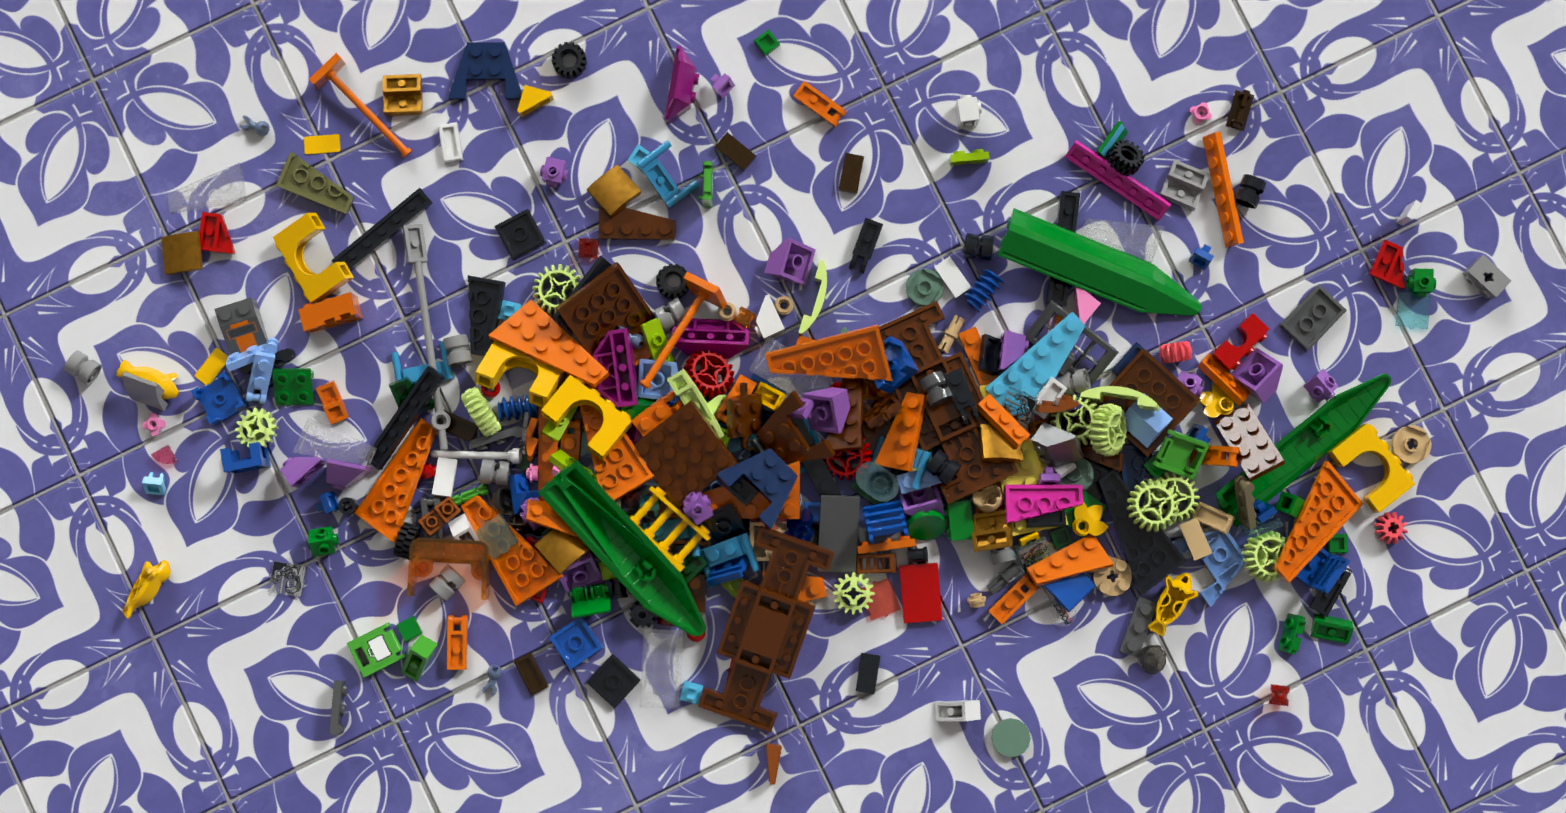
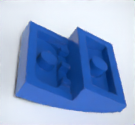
(1070, 590)

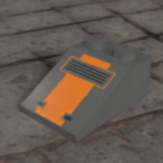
(241, 325)

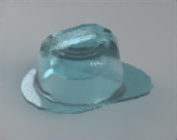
(877, 481)

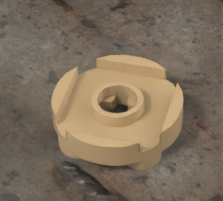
(1400, 446)
(1121, 583)

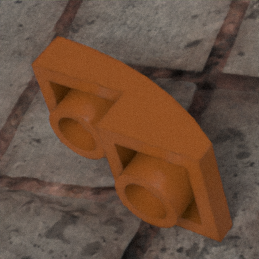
(1061, 404)
(439, 516)

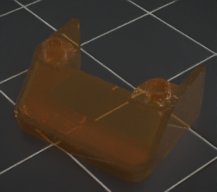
(429, 550)

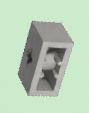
(1496, 280)

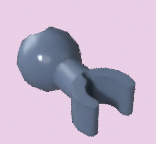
(260, 127)
(635, 339)
(493, 675)

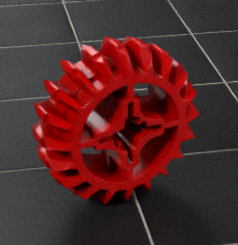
(714, 366)
(846, 462)

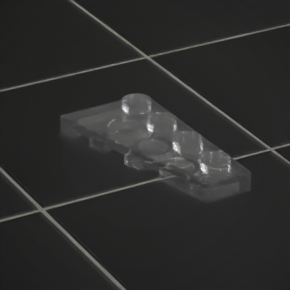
(212, 191)
(1130, 238)
(328, 443)

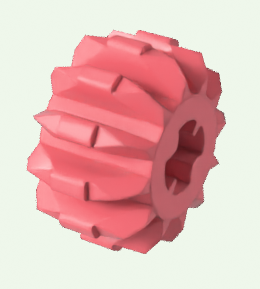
(1175, 352)
(1395, 533)

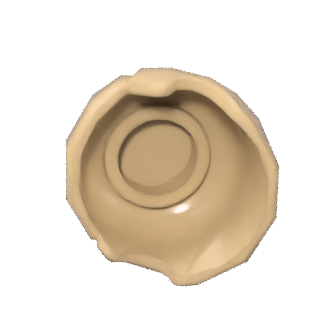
(988, 498)

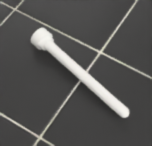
(512, 455)

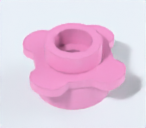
(1206, 115)
(154, 429)
(532, 473)

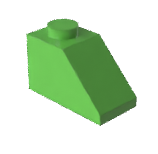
(419, 657)

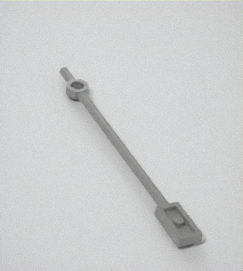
(416, 255)

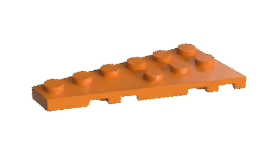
(393, 492)
(1322, 515)
(522, 567)

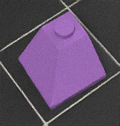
(791, 262)
(1011, 348)
(1259, 375)
(829, 409)
(301, 469)
(344, 473)
(922, 500)
(582, 573)

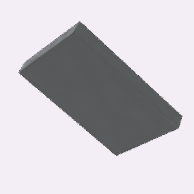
(1312, 317)

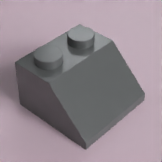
(1056, 446)

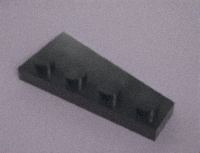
(485, 305)

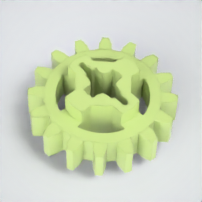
(256, 420)
(853, 584)

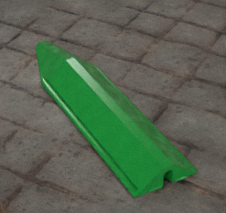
(1093, 267)
(1310, 441)
(622, 547)

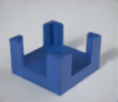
(900, 365)
(220, 399)
(233, 464)
(576, 642)

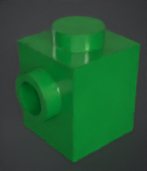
(1289, 505)

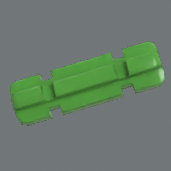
(469, 494)

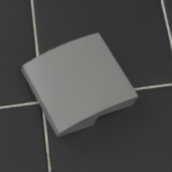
(1184, 185)
(144, 391)

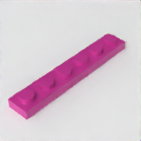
(1122, 184)

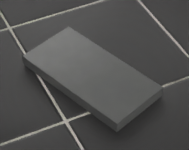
(839, 530)

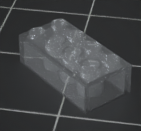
(786, 382)
(661, 668)

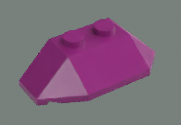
(681, 87)
(713, 336)
(618, 358)

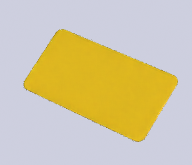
(322, 144)
(211, 366)

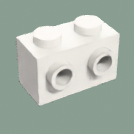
(967, 112)

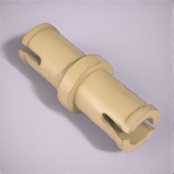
(951, 334)

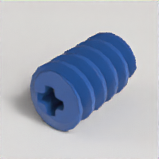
(982, 290)
(515, 408)

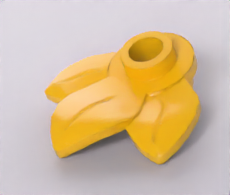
(1213, 401)
(1090, 518)

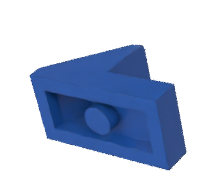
(520, 491)

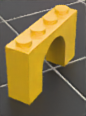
(292, 243)
(501, 358)
(575, 393)
(1395, 479)

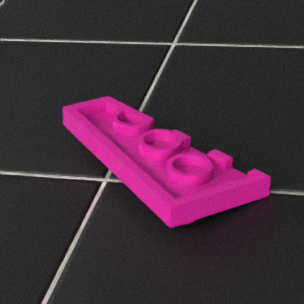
(1037, 500)

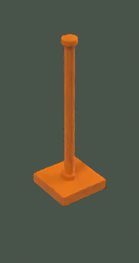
(328, 72)
(704, 291)

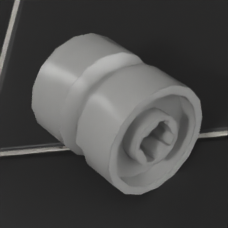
(671, 314)
(457, 350)
(84, 369)
(1075, 382)
(495, 472)
(1001, 556)
(447, 582)

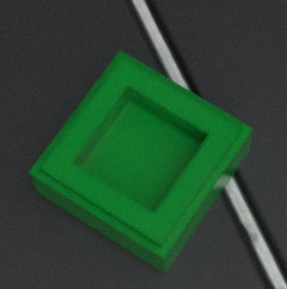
(766, 42)
(1338, 544)
(409, 628)

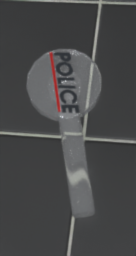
(1058, 614)

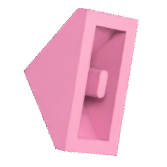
(1084, 304)

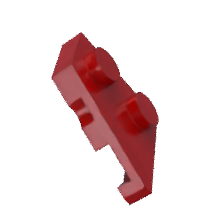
(215, 234)
(1389, 265)

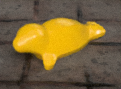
(165, 381)
(147, 586)
(1172, 602)

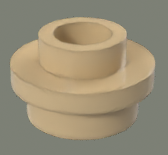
(783, 299)
(731, 307)
(976, 600)

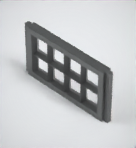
(1099, 366)

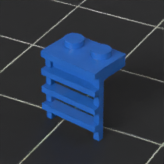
(884, 519)
(1323, 571)

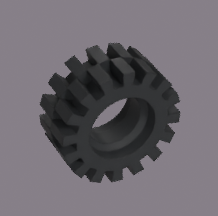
(576, 68)
(1121, 149)
(661, 281)
(406, 535)

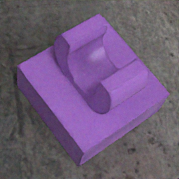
(722, 85)
(805, 411)
(1048, 477)

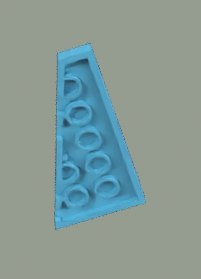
(1040, 361)

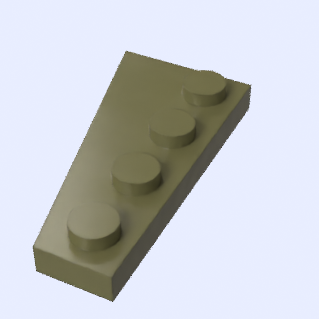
(311, 184)

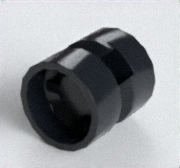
(1250, 189)
(978, 246)
(943, 467)

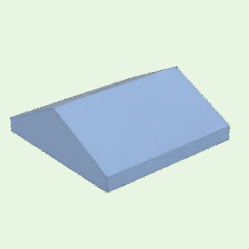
(659, 385)
(1146, 424)

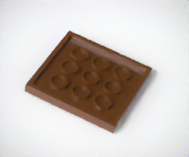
(604, 306)
(1158, 383)
(684, 453)

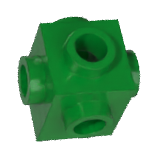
(1421, 282)
(323, 541)

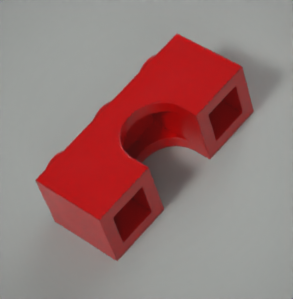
(1252, 331)

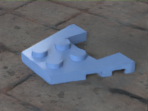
(1222, 563)

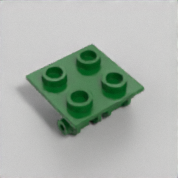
(293, 386)
(592, 602)

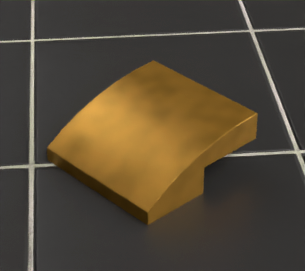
(402, 95)
(613, 190)
(182, 253)
(996, 447)
(991, 531)
(561, 549)

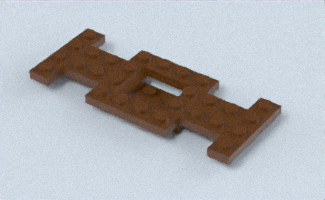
(957, 439)
(766, 629)

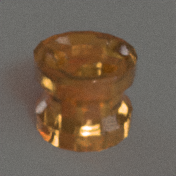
(745, 317)

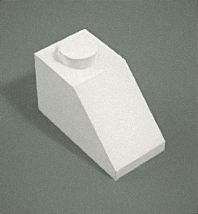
(768, 320)
(462, 529)
(958, 710)

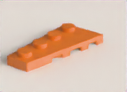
(902, 439)
(542, 514)
(1075, 559)

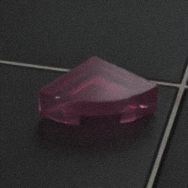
(165, 455)

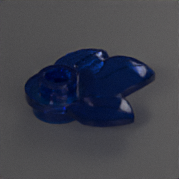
(798, 527)

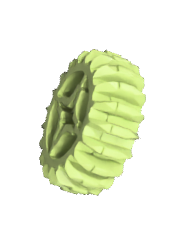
(550, 294)
(481, 411)
(1080, 412)
(1108, 429)
(1189, 496)
(1138, 512)
(1259, 556)

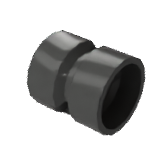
(936, 390)

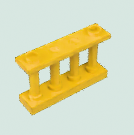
(702, 532)

